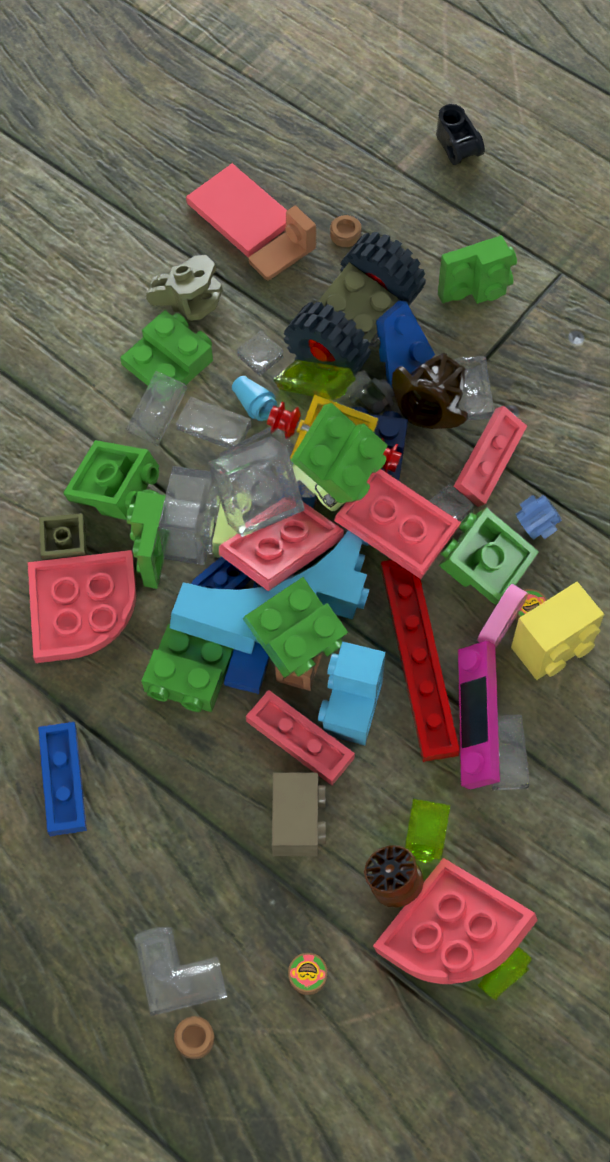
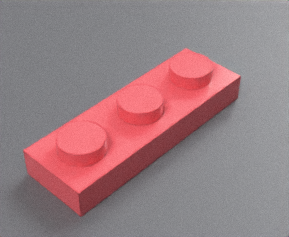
(490, 456)
(300, 737)

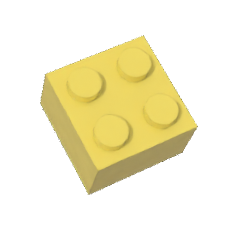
(557, 631)

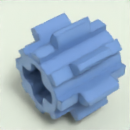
(538, 517)

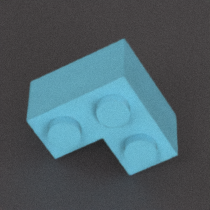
(355, 686)

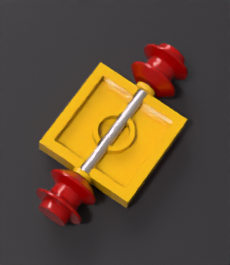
(290, 423)

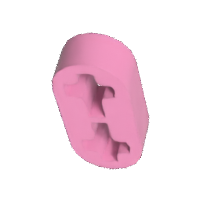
(503, 615)

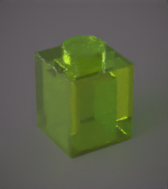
(427, 830)

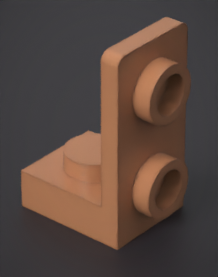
(288, 247)

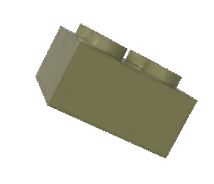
(62, 536)

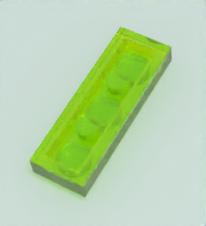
(315, 379)

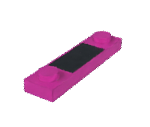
(478, 715)

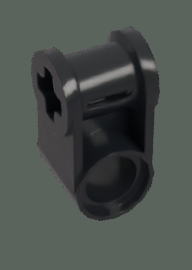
(458, 134)

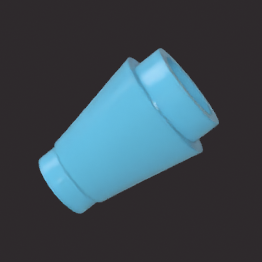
(254, 398)

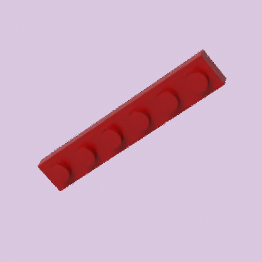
(420, 663)

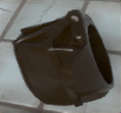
(436, 381)

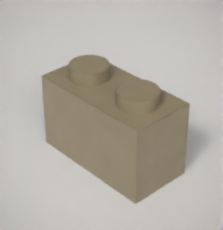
(296, 814)

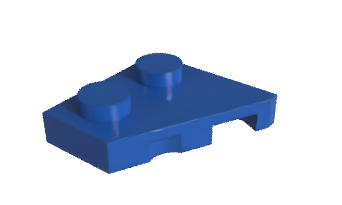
(401, 340)

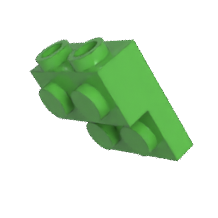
(477, 270)
(169, 349)
(340, 455)
(112, 478)
(147, 547)
(487, 555)
(296, 628)
(187, 670)

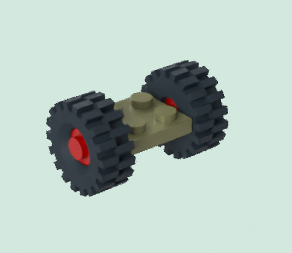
(344, 318)

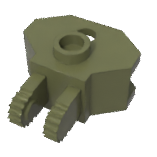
(187, 287)

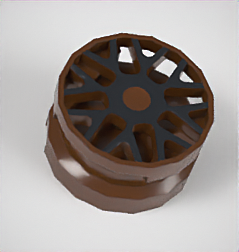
(392, 863)

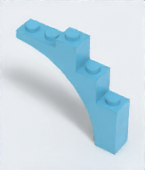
(220, 612)

